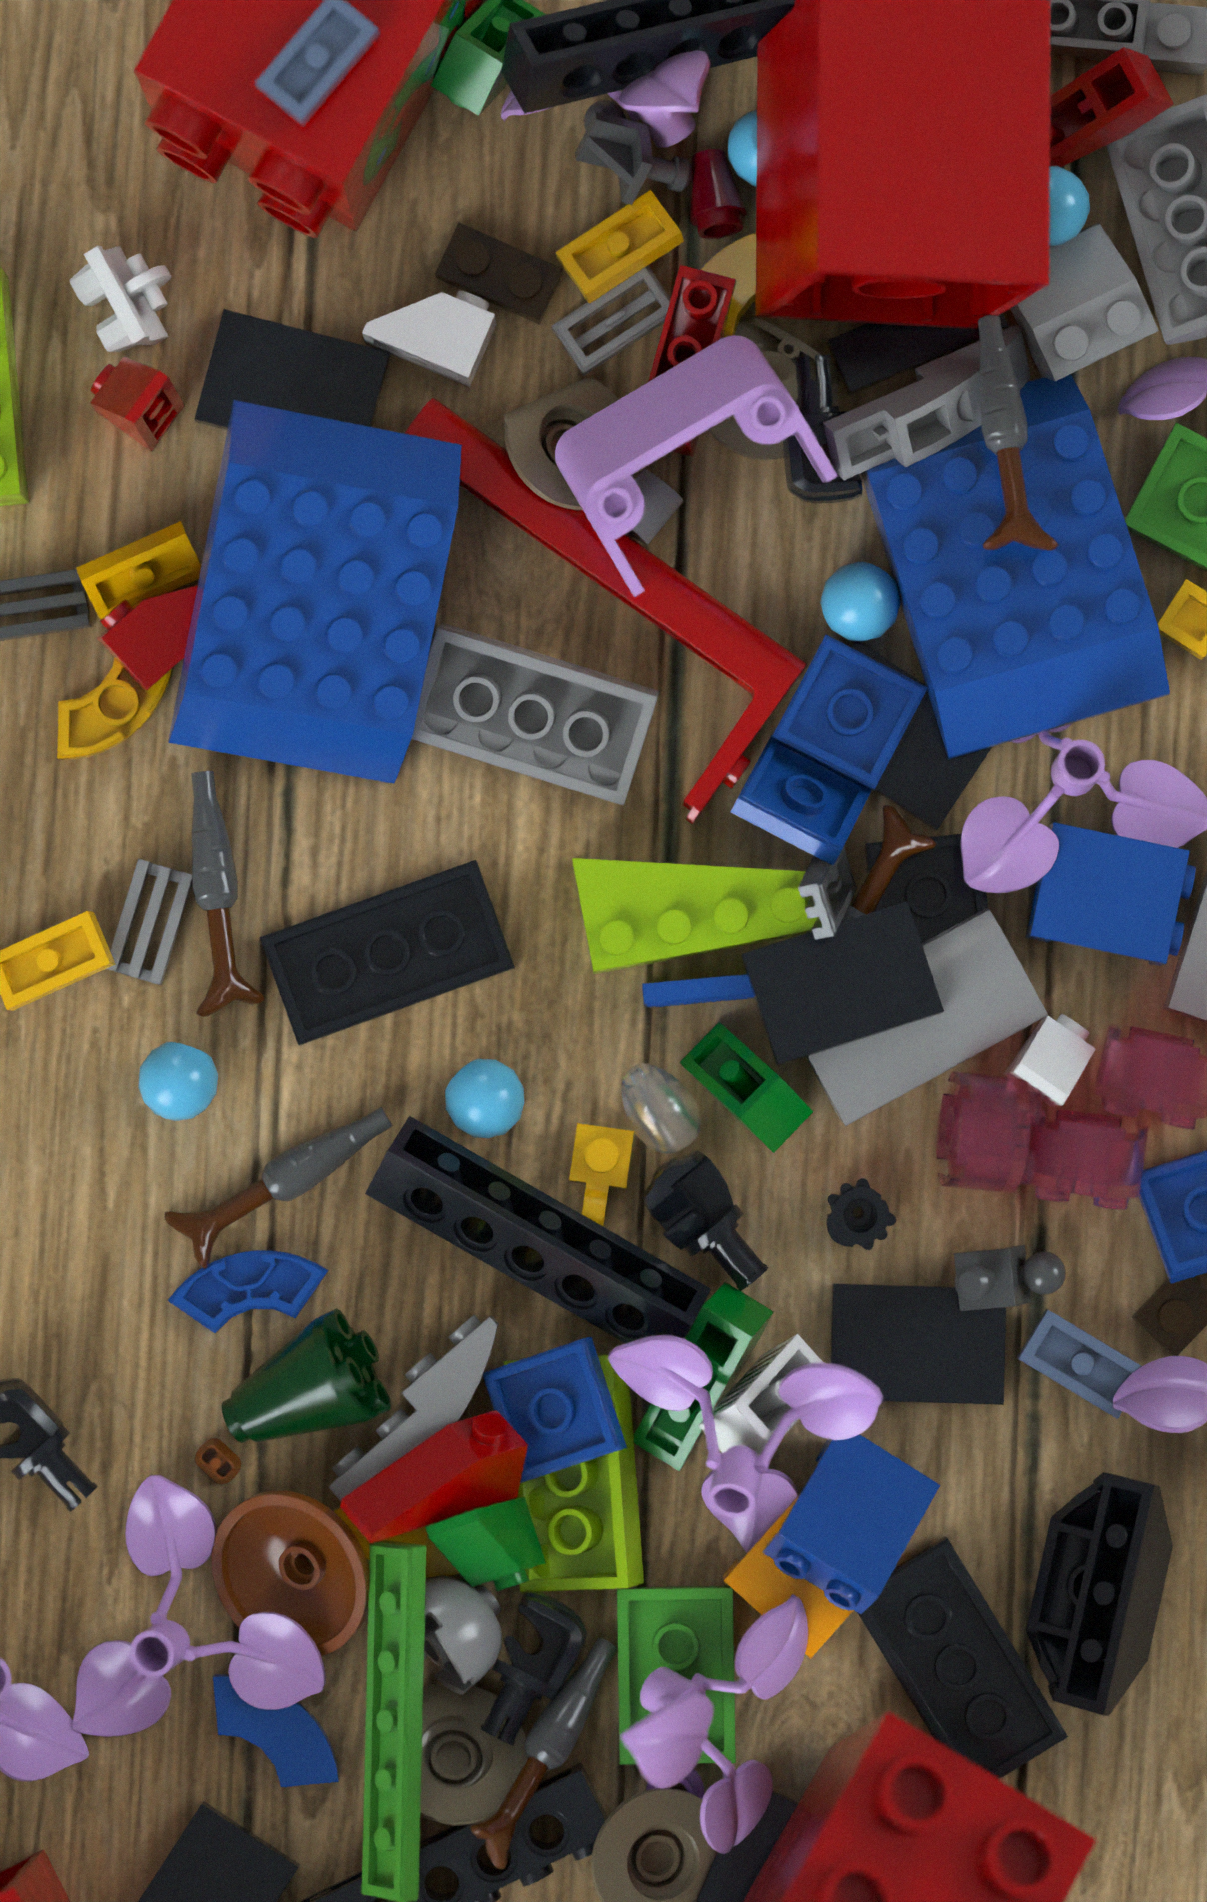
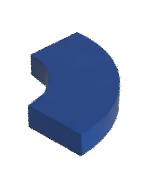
(248, 1282)
(286, 1735)

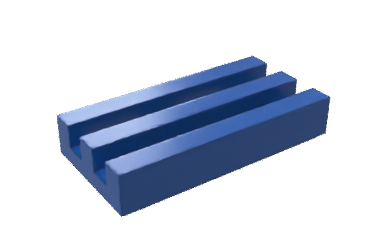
(697, 991)

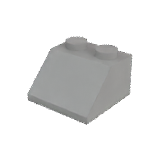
(1085, 309)

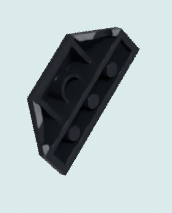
(1100, 1591)

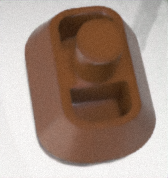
(218, 1461)

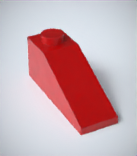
(1104, 105)
(136, 400)
(150, 634)
(446, 1475)

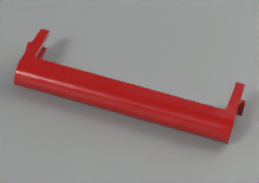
(667, 600)

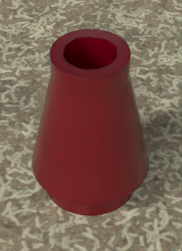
(715, 198)

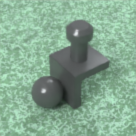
(626, 150)
(1005, 1277)

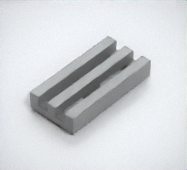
(575, 346)
(128, 915)

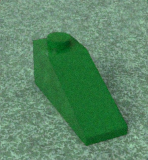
(727, 1335)

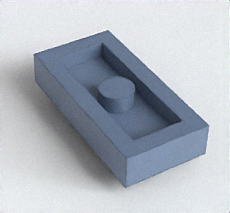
(317, 59)
(1077, 1361)

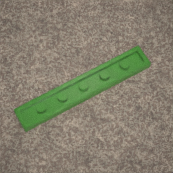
(394, 1720)

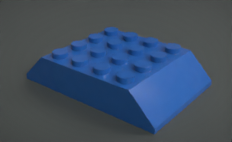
(317, 593)
(1019, 631)

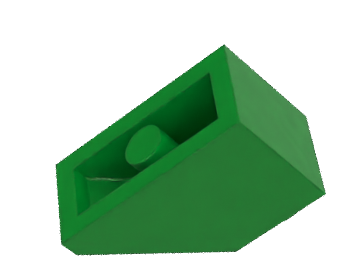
(474, 59)
(746, 1087)
(490, 1543)

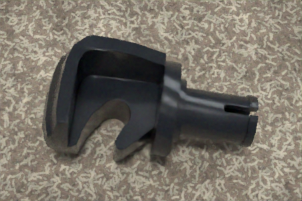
(816, 406)
(699, 1215)
(40, 1442)
(538, 1673)

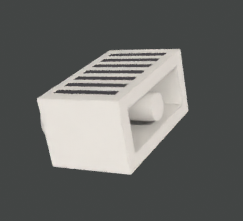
(754, 1405)

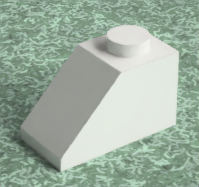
(437, 334)
(1052, 1058)

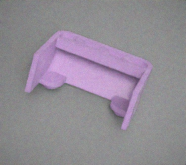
(666, 413)

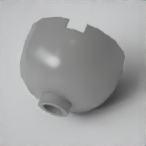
(460, 1631)

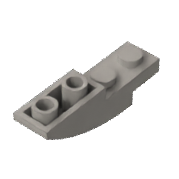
(1165, 32)
(920, 416)
(439, 1395)

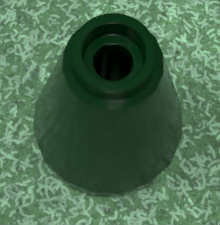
(310, 1385)

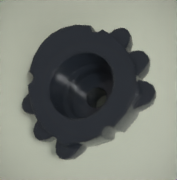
(862, 1229)

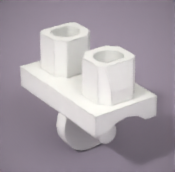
(132, 293)

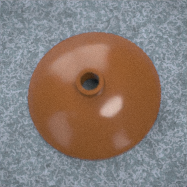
(264, 1566)

